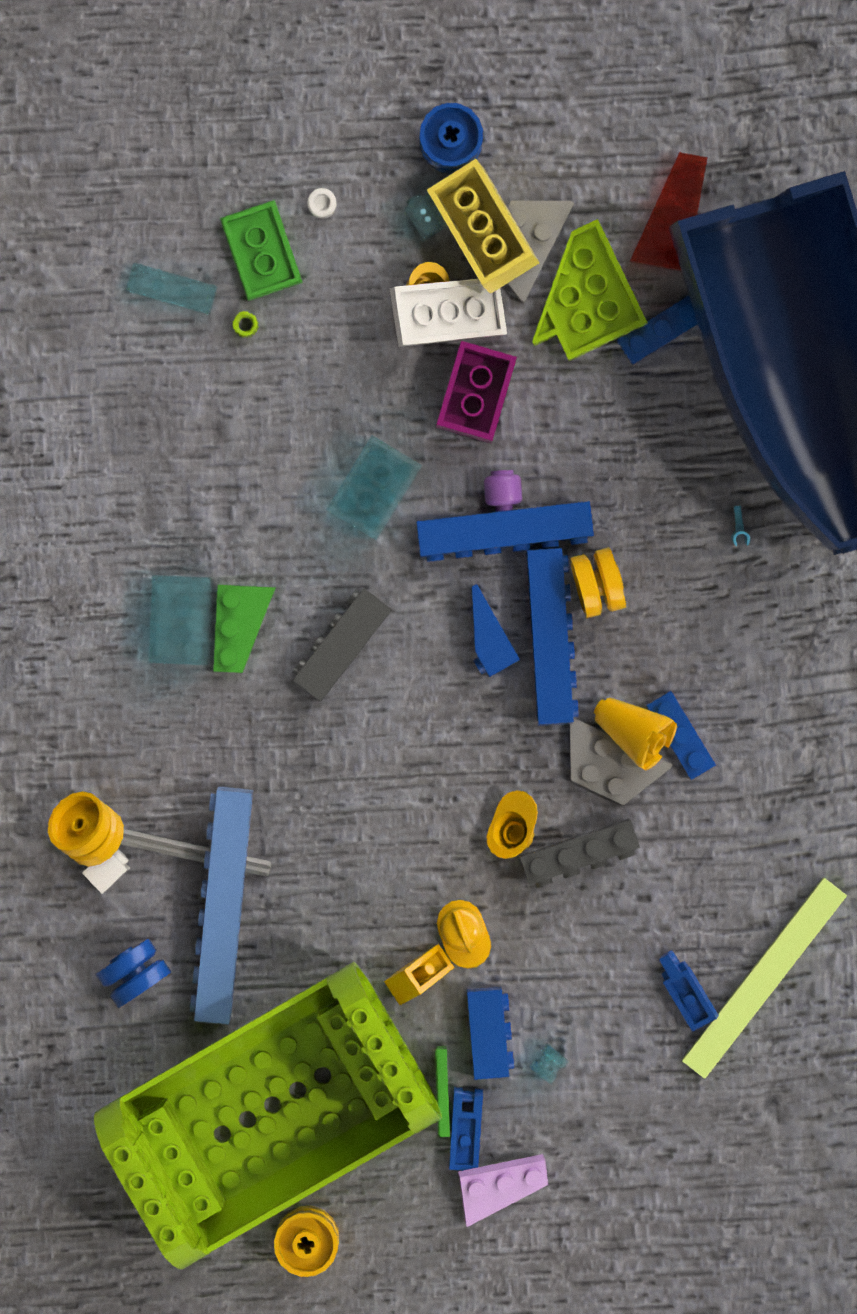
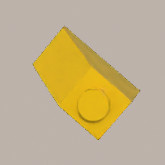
(419, 975)

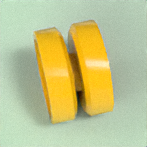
(602, 581)
(85, 829)
(304, 1258)

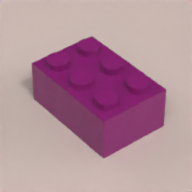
(476, 392)

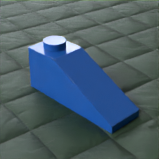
(490, 641)

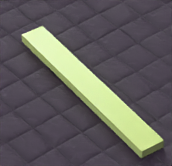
(764, 977)

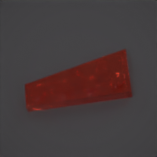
(676, 202)

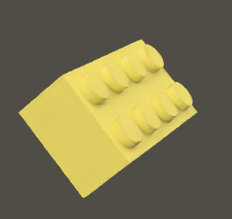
(483, 226)

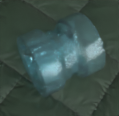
(551, 1057)

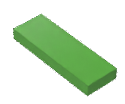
(442, 1090)

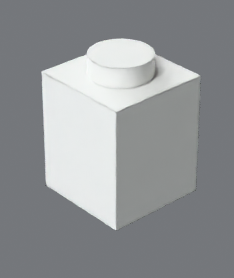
(108, 872)

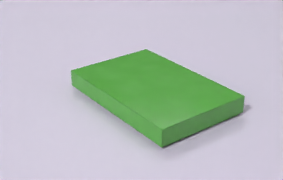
(261, 250)

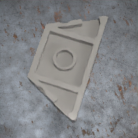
(540, 225)
(605, 767)

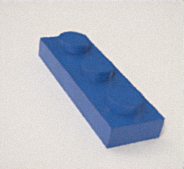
(659, 331)
(686, 742)

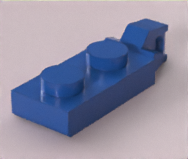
(687, 992)

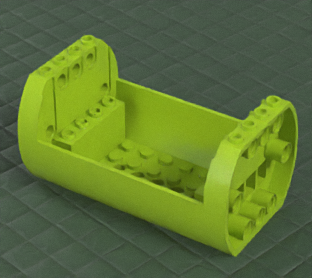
(210, 1190)

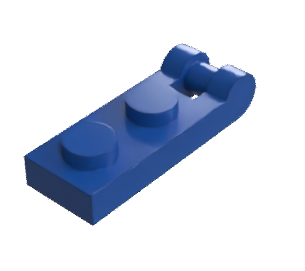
(466, 1130)

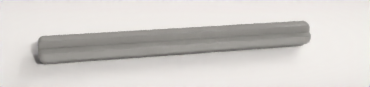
(185, 850)

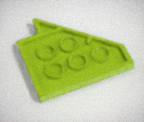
(588, 297)

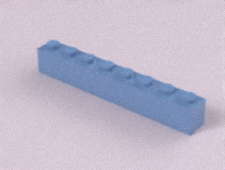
(223, 905)

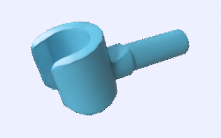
(739, 527)

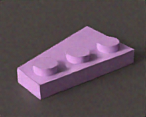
(499, 1185)

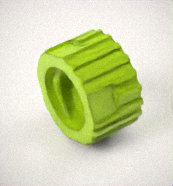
(245, 334)

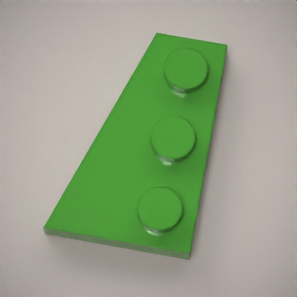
(238, 621)

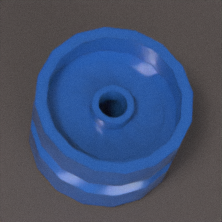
(446, 121)
(132, 971)

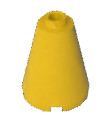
(636, 730)

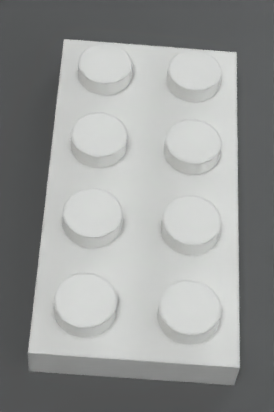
(446, 312)

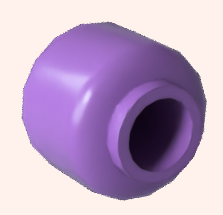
(503, 490)

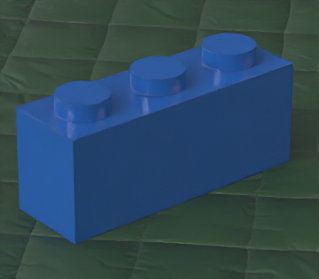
(489, 1032)

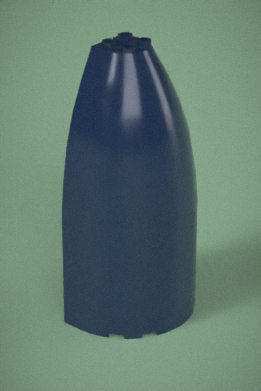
(781, 340)

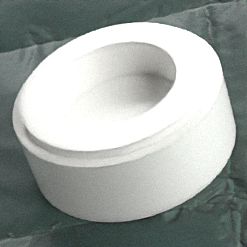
(322, 203)

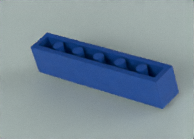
(505, 529)
(550, 637)

